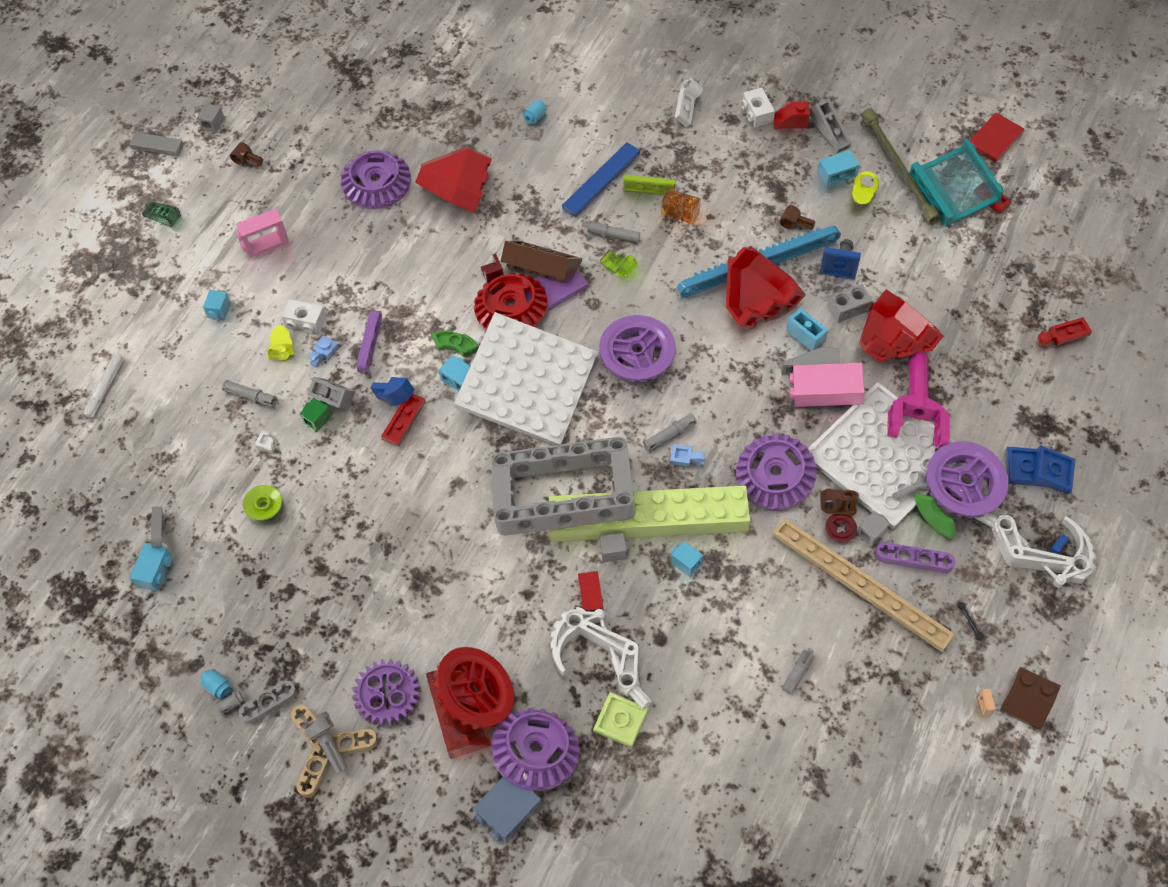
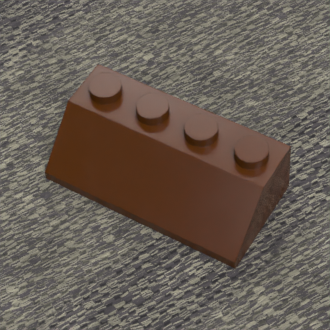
(540, 259)

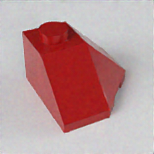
(792, 115)

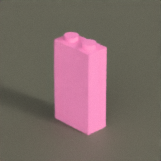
(827, 384)

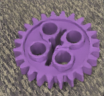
(367, 696)

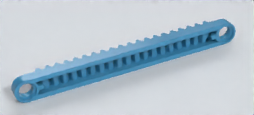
(776, 254)

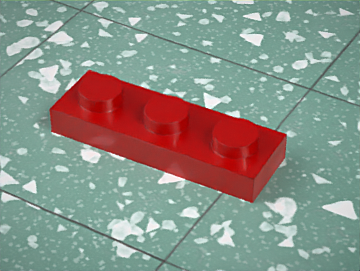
(403, 420)

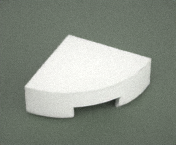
(265, 442)

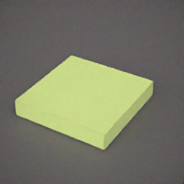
(620, 720)

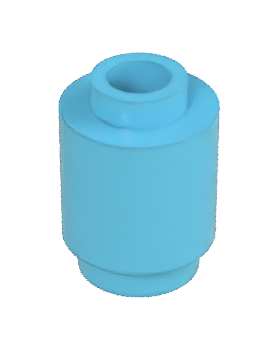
(534, 112)
(215, 683)

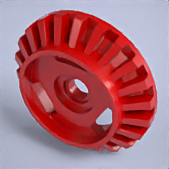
(512, 289)
(493, 683)

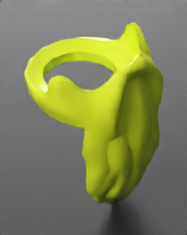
(861, 193)
(281, 344)

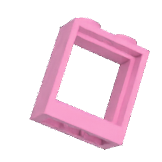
(258, 224)

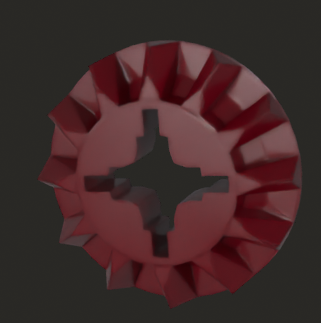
(839, 520)

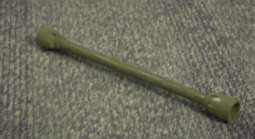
(930, 212)

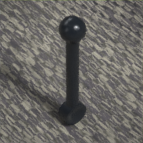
(978, 635)

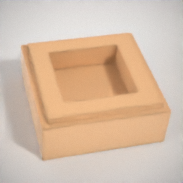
(986, 702)

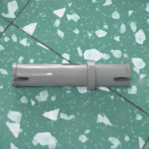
(614, 232)
(257, 396)
(676, 428)

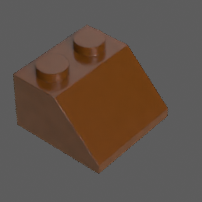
(1030, 698)

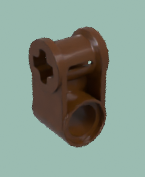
(840, 501)

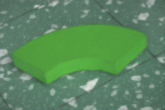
(455, 341)
(935, 516)

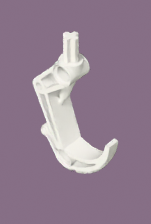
(1019, 554)
(612, 642)

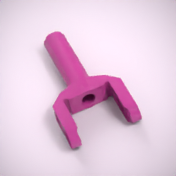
(918, 404)

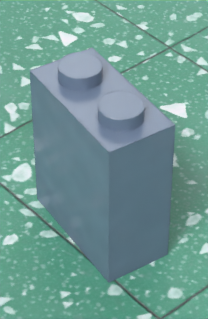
(506, 809)

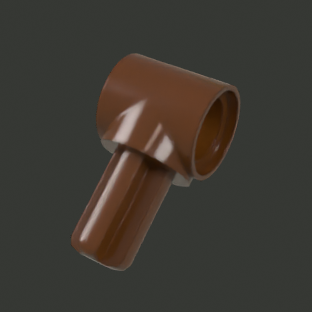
(244, 154)
(792, 218)

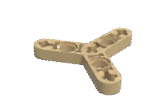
(337, 739)

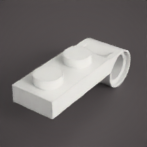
(688, 93)

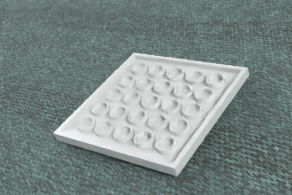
(526, 379)
(866, 460)

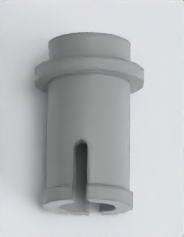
(230, 702)

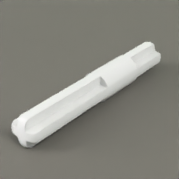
(103, 385)

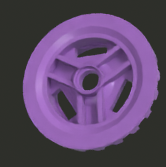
(380, 192)
(649, 335)
(979, 465)
(798, 478)
(534, 771)

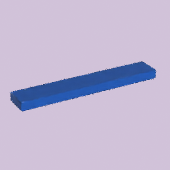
(600, 179)

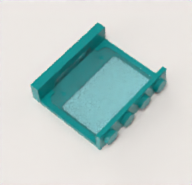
(957, 183)

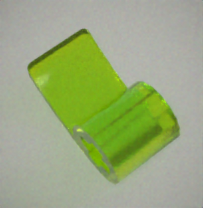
(617, 265)

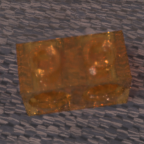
(680, 206)

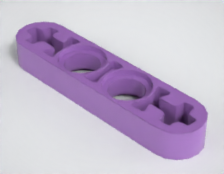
(369, 341)
(914, 560)

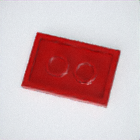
(996, 137)

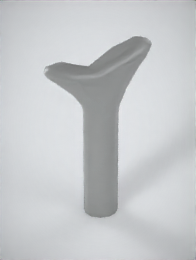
(919, 485)

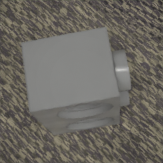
(850, 303)
(331, 392)

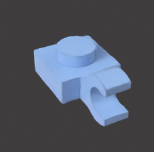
(322, 349)
(683, 455)

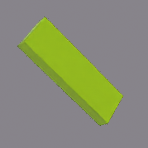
(647, 184)

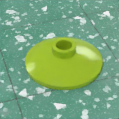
(257, 497)

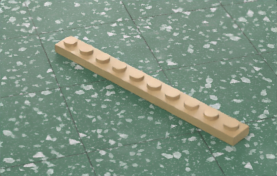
(863, 585)

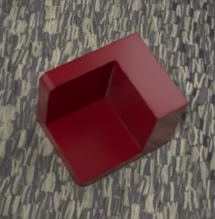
(492, 270)

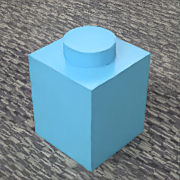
(217, 304)
(686, 558)

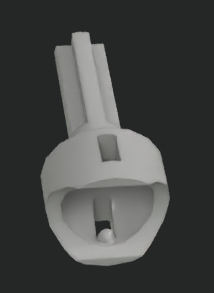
(319, 729)

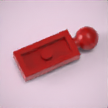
(1065, 332)

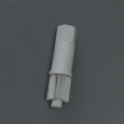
(801, 666)

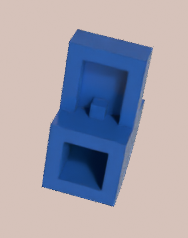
(394, 392)

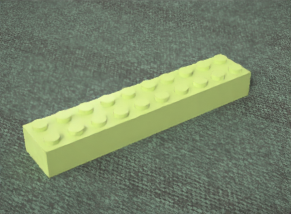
(670, 514)

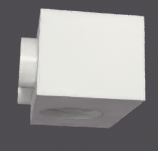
(757, 107)
(303, 316)

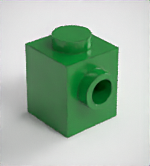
(315, 414)

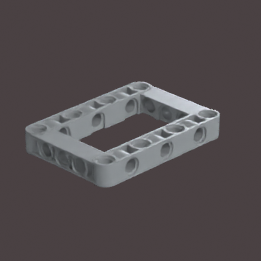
(567, 513)

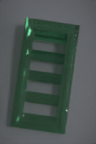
(169, 220)

